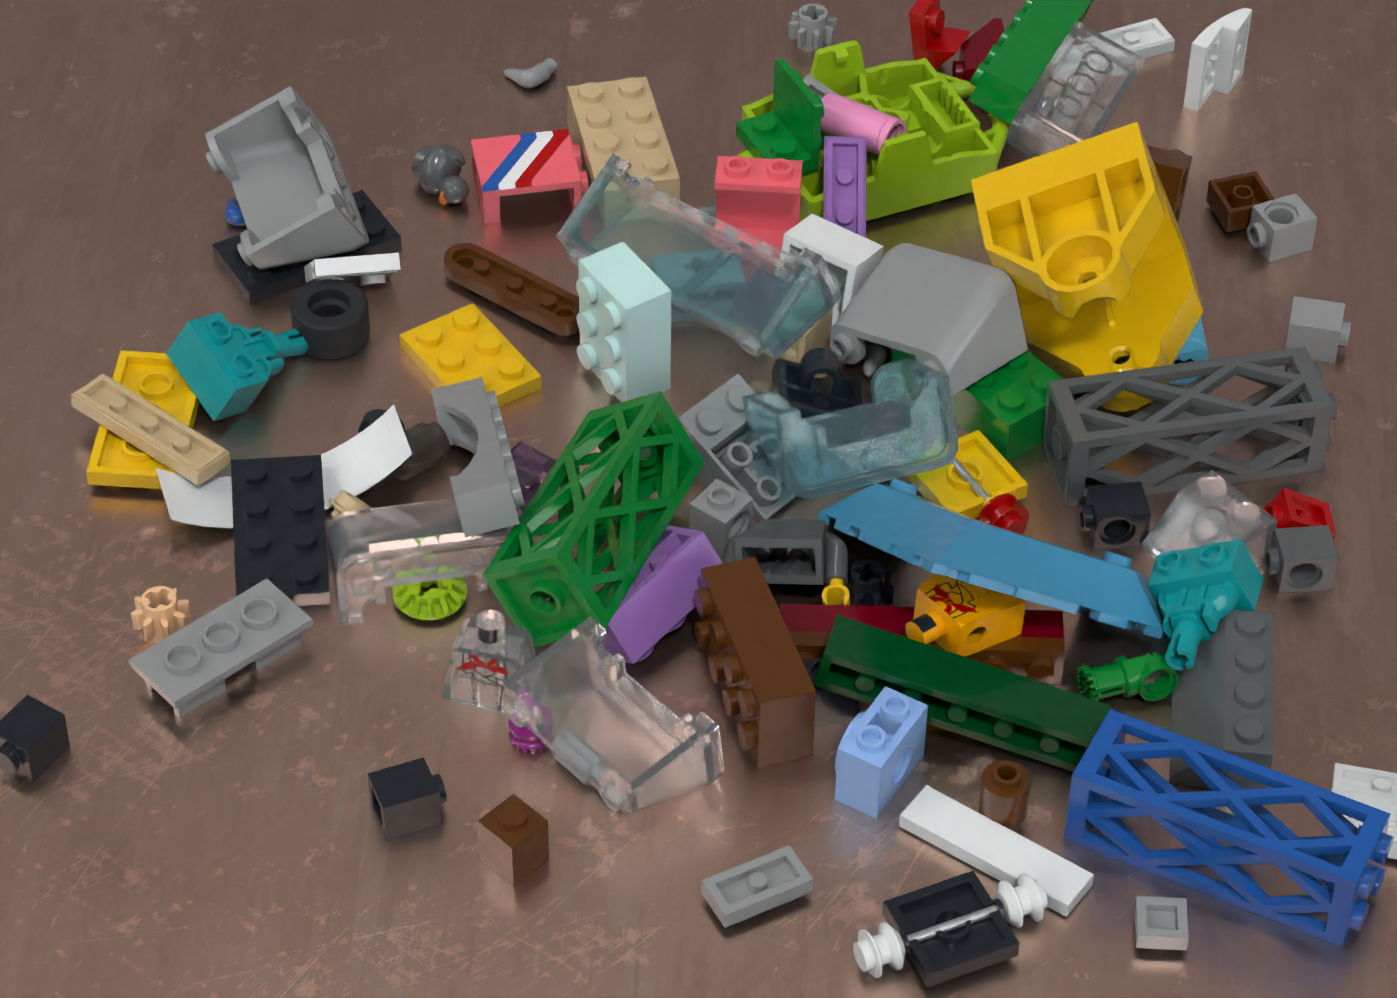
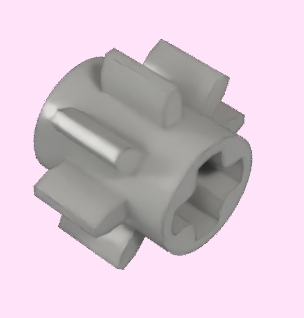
(812, 27)

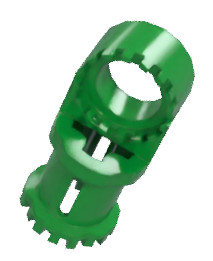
(1127, 678)

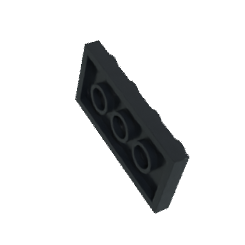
(263, 284)
(281, 526)

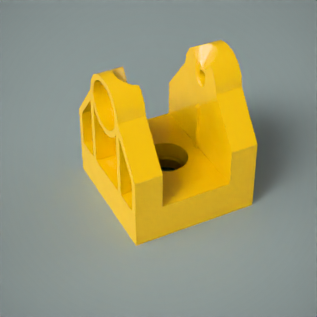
(1092, 257)

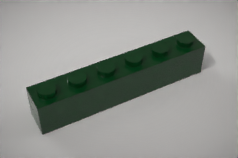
(961, 693)

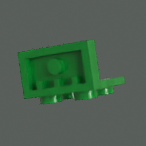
(791, 127)

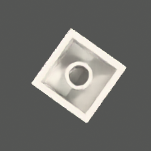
(847, 254)

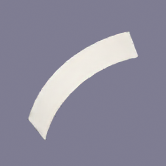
(349, 467)

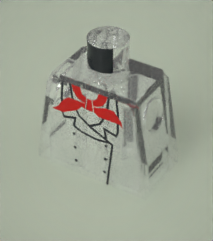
(483, 658)

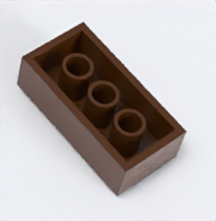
(755, 662)

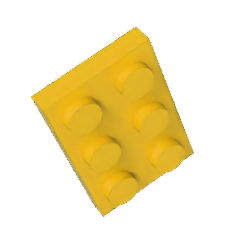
(470, 347)

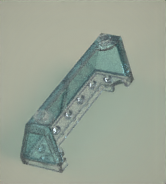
(711, 267)

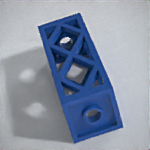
(1332, 881)

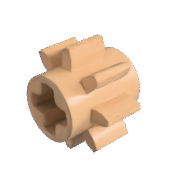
(159, 613)

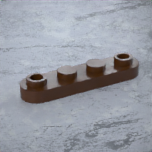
(513, 288)

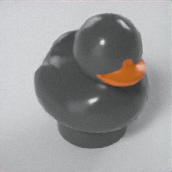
(440, 172)

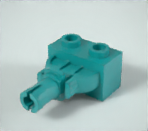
(229, 362)
(1199, 590)

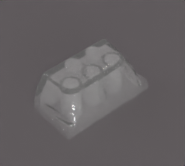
(1075, 93)

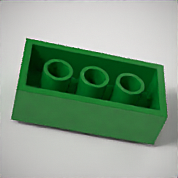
(1004, 404)

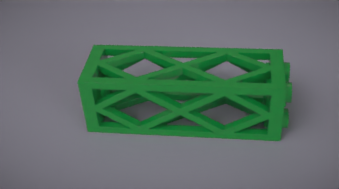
(647, 453)

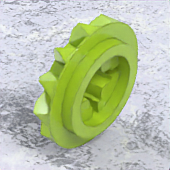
(434, 603)

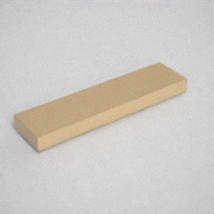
(150, 429)

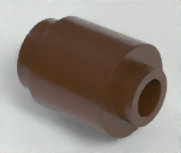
(1005, 793)

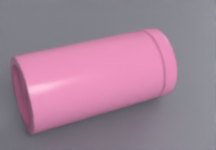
(855, 119)

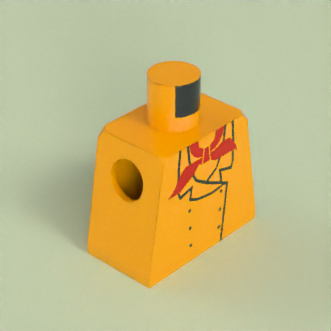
(964, 616)

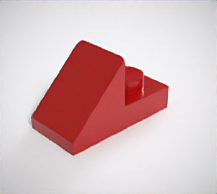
(930, 36)

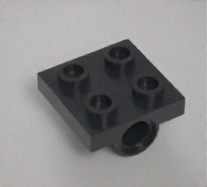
(812, 394)

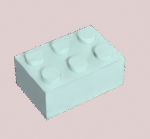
(624, 323)

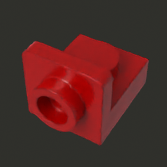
(1299, 510)

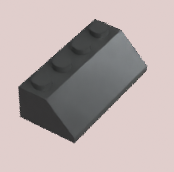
(1228, 696)

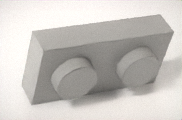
(757, 886)

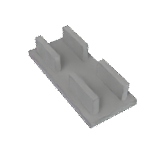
(198, 658)

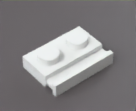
(367, 268)

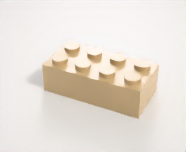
(621, 121)

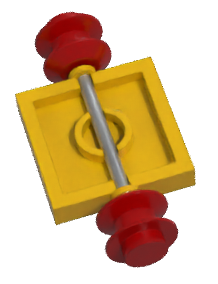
(977, 485)

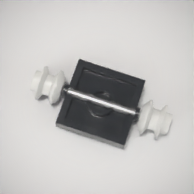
(950, 927)

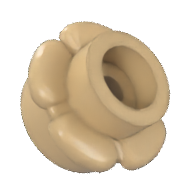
(346, 502)

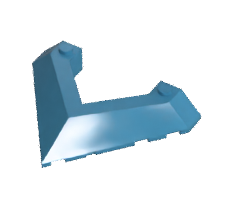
(996, 557)

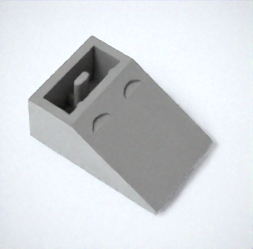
(732, 451)

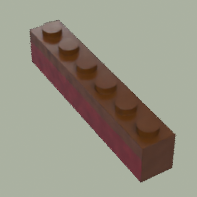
(1032, 654)

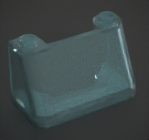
(895, 436)

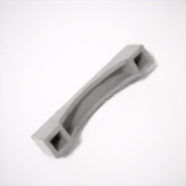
(489, 485)

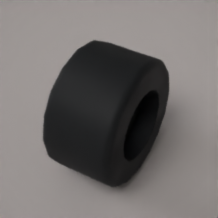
(331, 318)

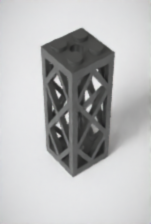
(1289, 411)

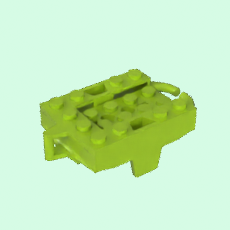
(914, 168)

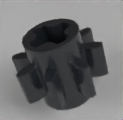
(870, 584)

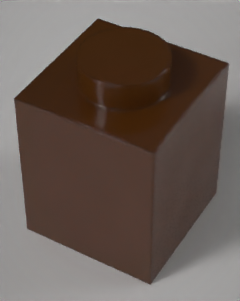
(513, 840)

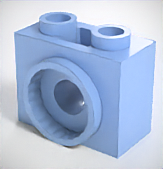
(880, 752)

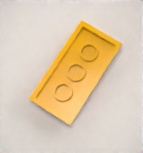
(159, 382)

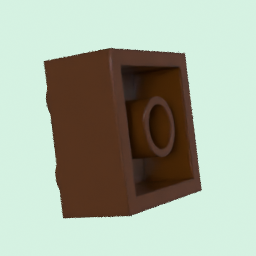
(1234, 197)

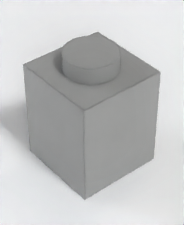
(1318, 328)

